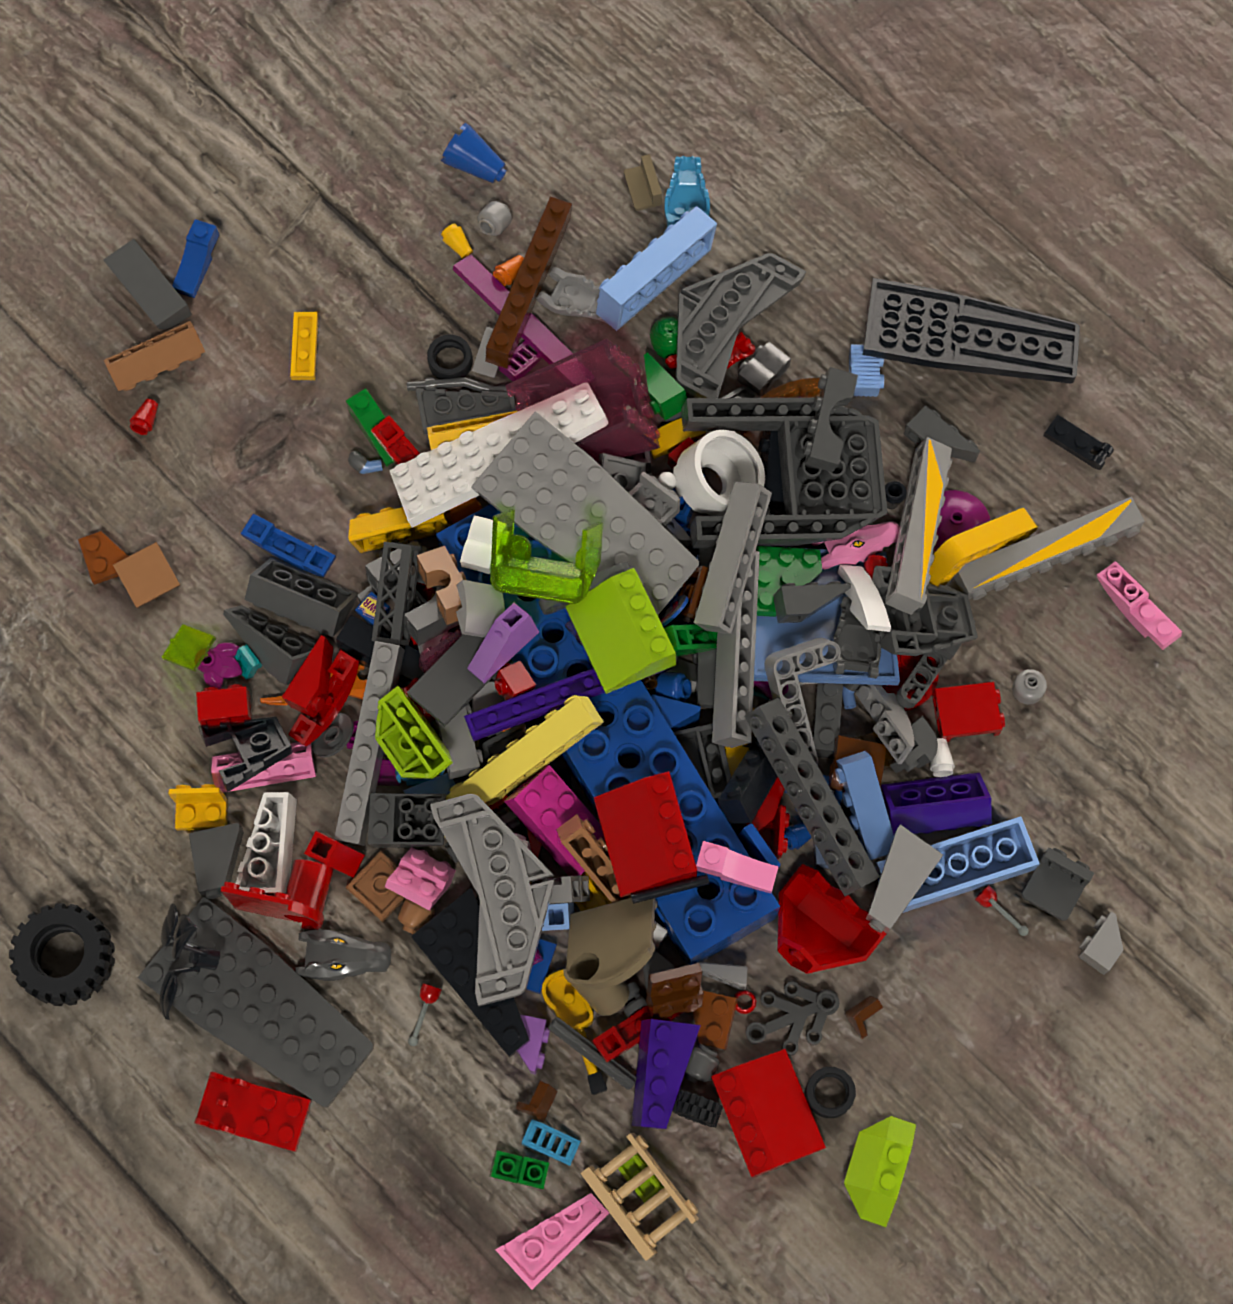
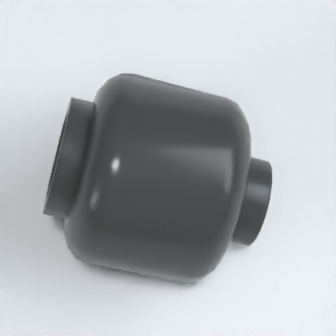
(702, 1064)

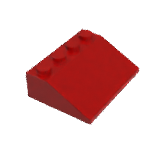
(645, 834)
(768, 1112)

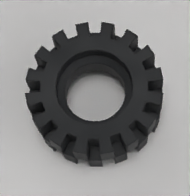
(697, 1108)

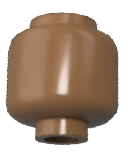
(414, 916)

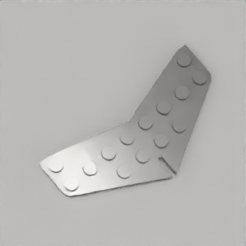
(510, 907)

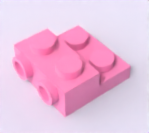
(421, 878)

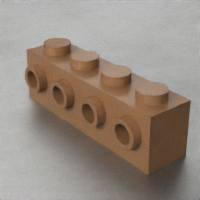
(154, 356)
(590, 854)

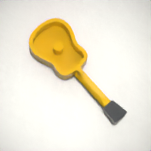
(577, 1013)

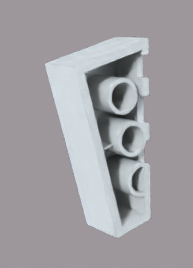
(270, 846)

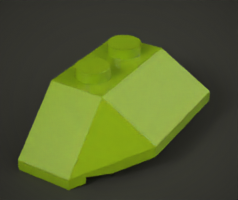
(409, 738)
(879, 1168)

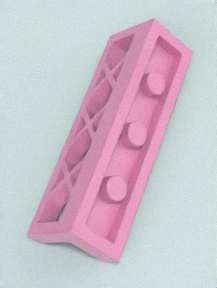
(291, 768)

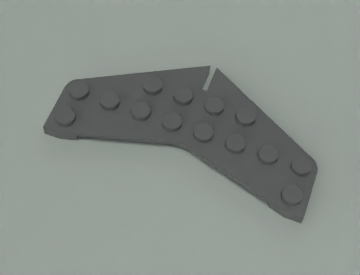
(717, 309)

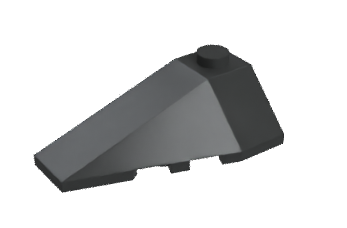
(272, 644)

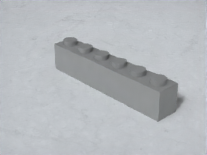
(732, 557)
(457, 736)

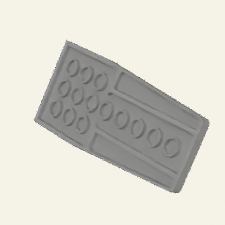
(564, 490)

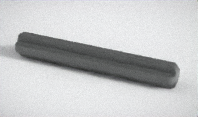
(591, 1053)

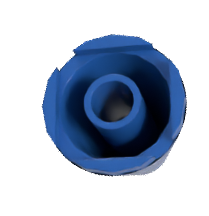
(474, 156)

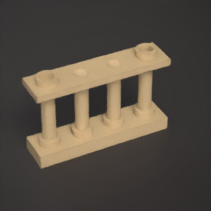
(630, 1220)

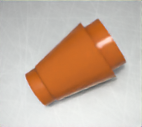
(507, 271)

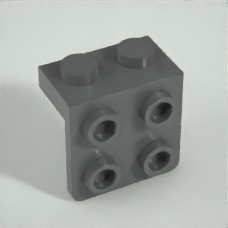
(1057, 883)

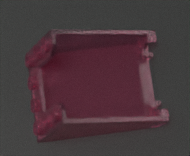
(617, 389)

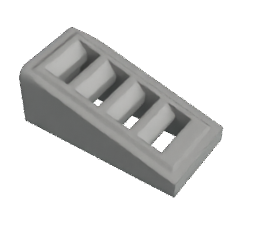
(728, 974)

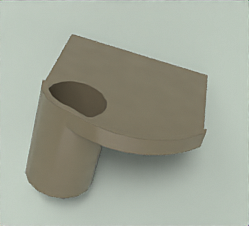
(607, 949)

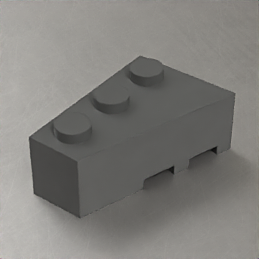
(706, 757)

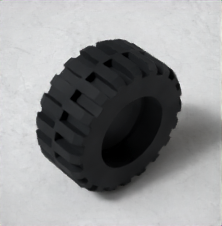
(35, 936)

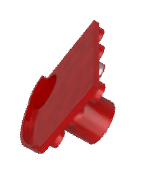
(300, 904)

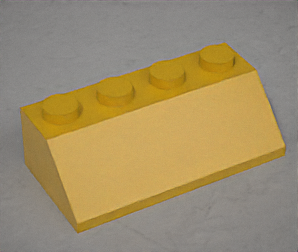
(371, 531)

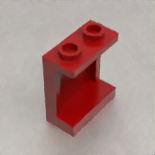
(967, 710)

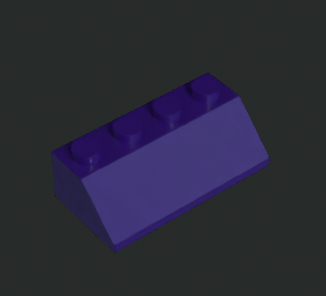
(938, 803)

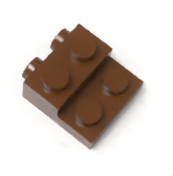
(675, 991)

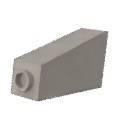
(903, 874)

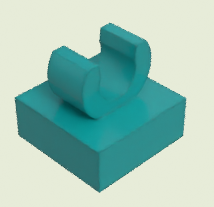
(247, 662)

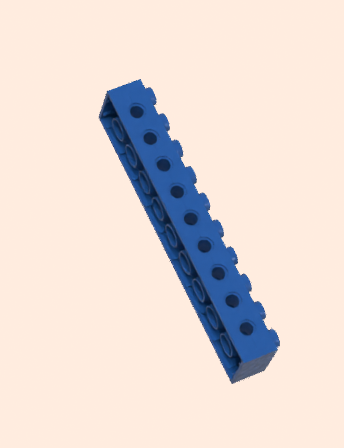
(638, 732)

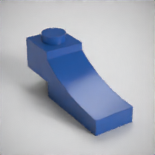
(196, 258)

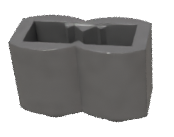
(763, 369)

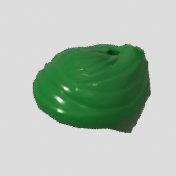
(664, 336)

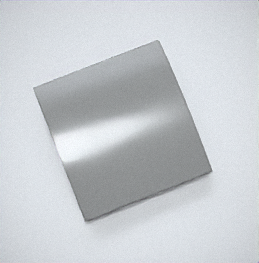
(479, 607)

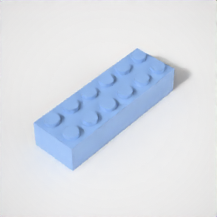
(655, 268)
(976, 861)

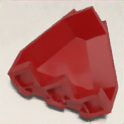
(821, 925)

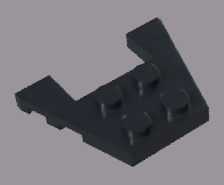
(258, 743)

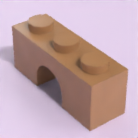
(440, 568)

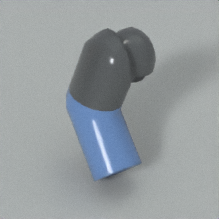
(362, 465)
(848, 695)

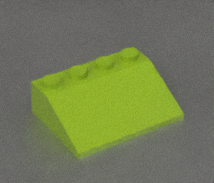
(621, 632)

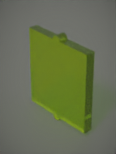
(188, 647)

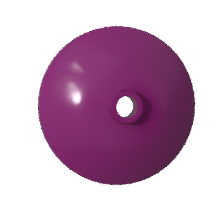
(965, 506)

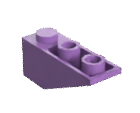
(505, 638)

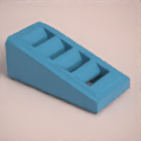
(534, 1125)

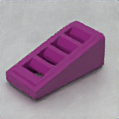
(514, 374)

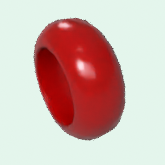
(751, 995)

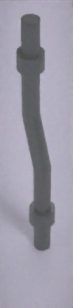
(433, 383)

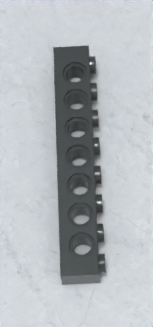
(811, 796)

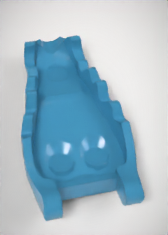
(686, 190)

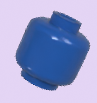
(673, 686)

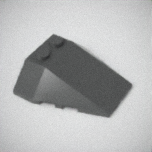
(939, 624)

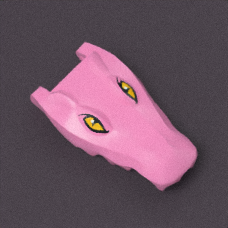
(859, 544)

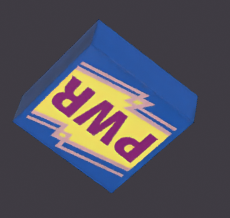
(368, 606)

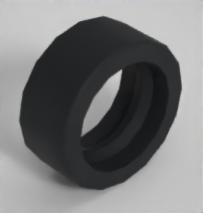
(444, 342)
(849, 1086)

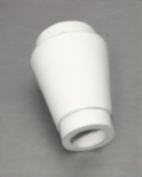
(942, 764)

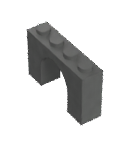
(422, 622)

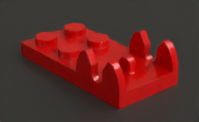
(253, 1112)

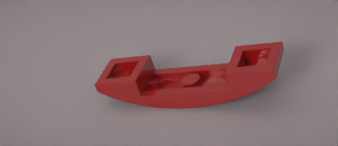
(393, 441)
(344, 674)
(624, 1035)

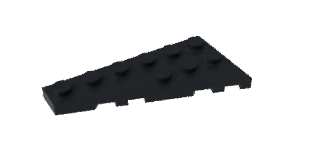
(452, 947)

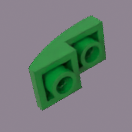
(519, 1169)

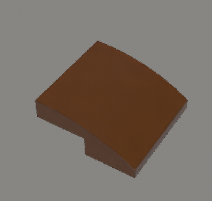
(849, 746)

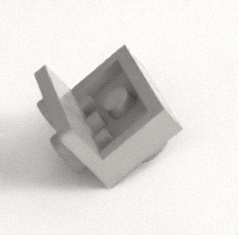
(656, 499)

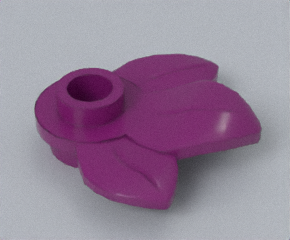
(222, 665)

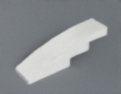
(865, 597)

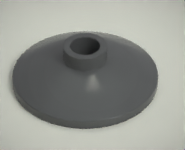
(334, 737)

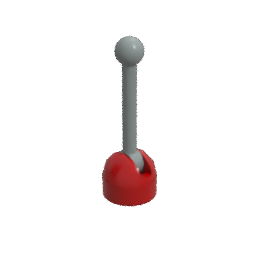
(988, 898)
(428, 995)

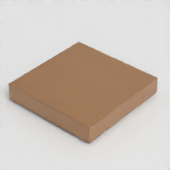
(146, 575)
(371, 890)

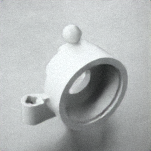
(726, 454)

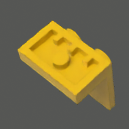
(199, 807)

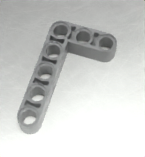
(788, 675)

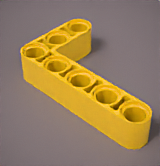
(978, 543)

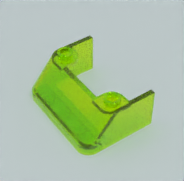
(520, 574)

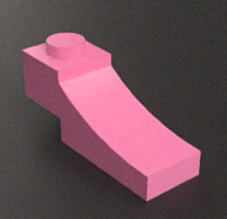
(736, 867)

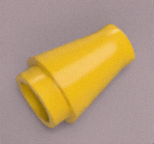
(456, 240)

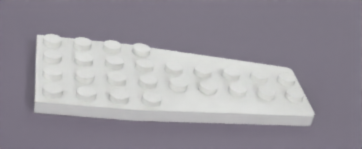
(445, 475)

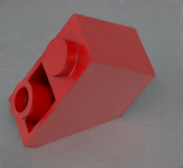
(334, 854)

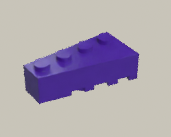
(660, 1070)

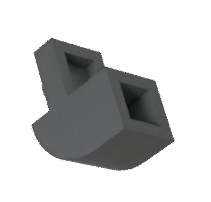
(924, 747)

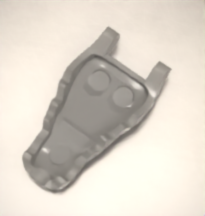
(571, 295)

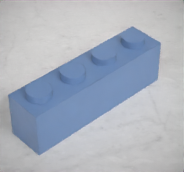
(865, 803)

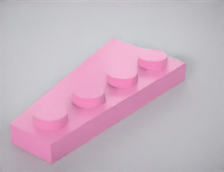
(547, 1244)

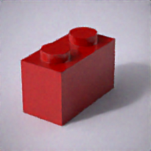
(223, 705)

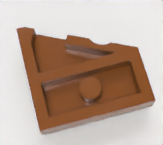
(100, 556)
(715, 1019)

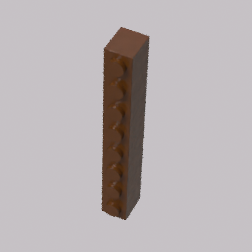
(528, 283)

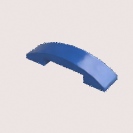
(286, 547)

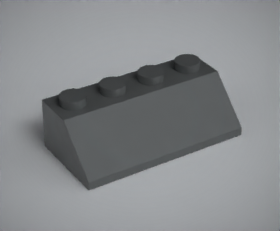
(300, 596)

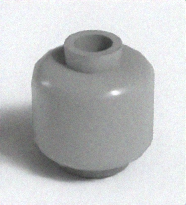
(494, 218)
(1029, 686)

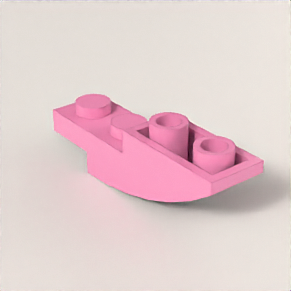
(1136, 607)

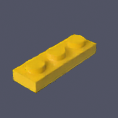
(304, 346)

